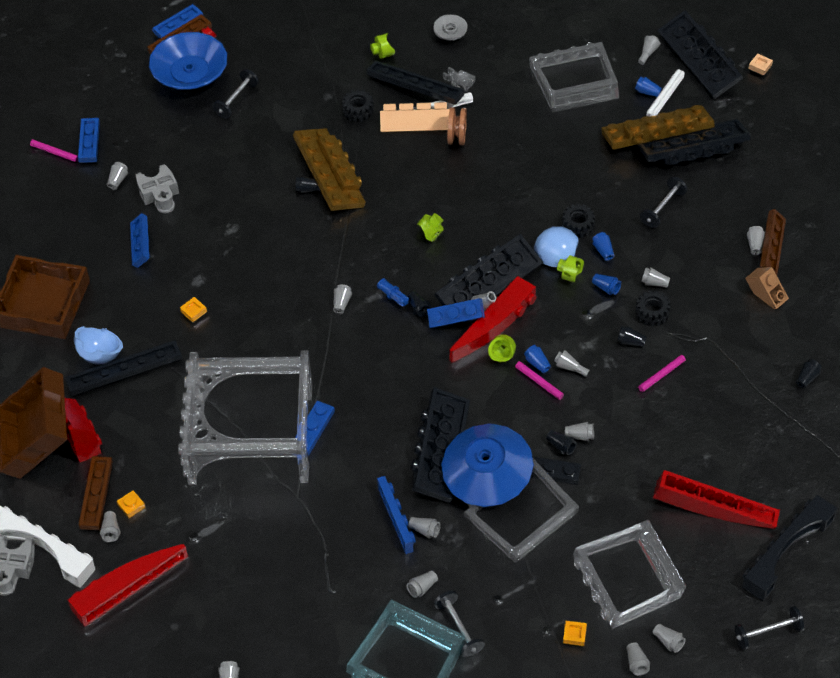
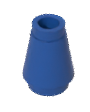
(647, 87)
(603, 245)
(607, 283)
(536, 357)

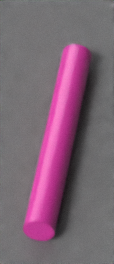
(61, 153)
(662, 373)
(539, 380)

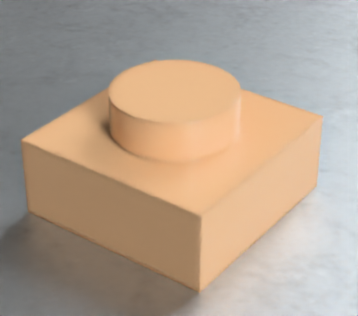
(760, 64)

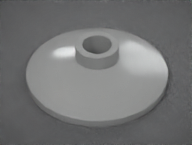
(450, 27)

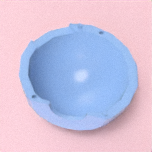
(555, 244)
(97, 345)

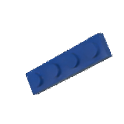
(399, 521)

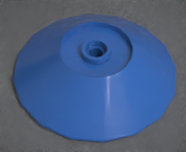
(188, 60)
(490, 480)

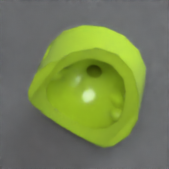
(382, 47)
(431, 226)
(569, 268)
(502, 348)

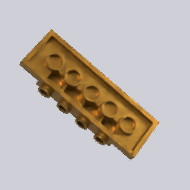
(657, 127)
(330, 168)

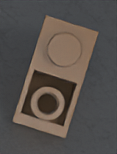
(767, 286)

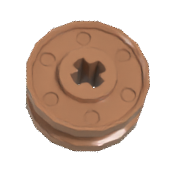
(457, 126)

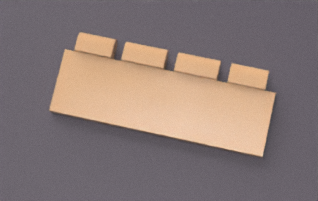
(414, 120)

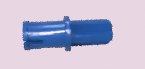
(393, 292)

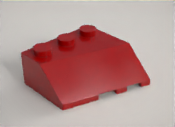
(81, 431)

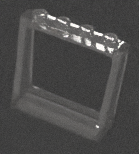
(581, 94)
(518, 552)
(656, 556)

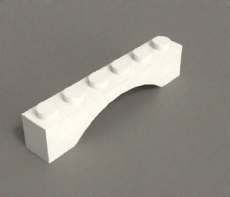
(73, 564)

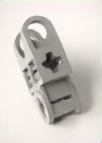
(158, 189)
(15, 564)

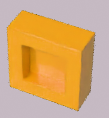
(193, 309)
(131, 504)
(574, 633)

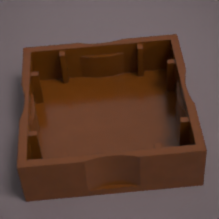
(42, 296)
(32, 423)

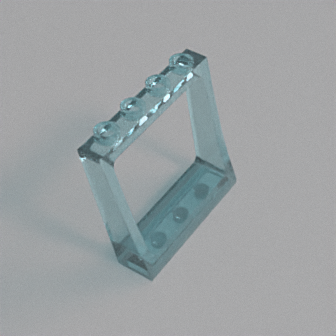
(414, 624)

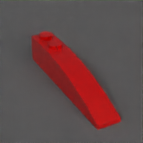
(498, 317)
(713, 501)
(122, 583)

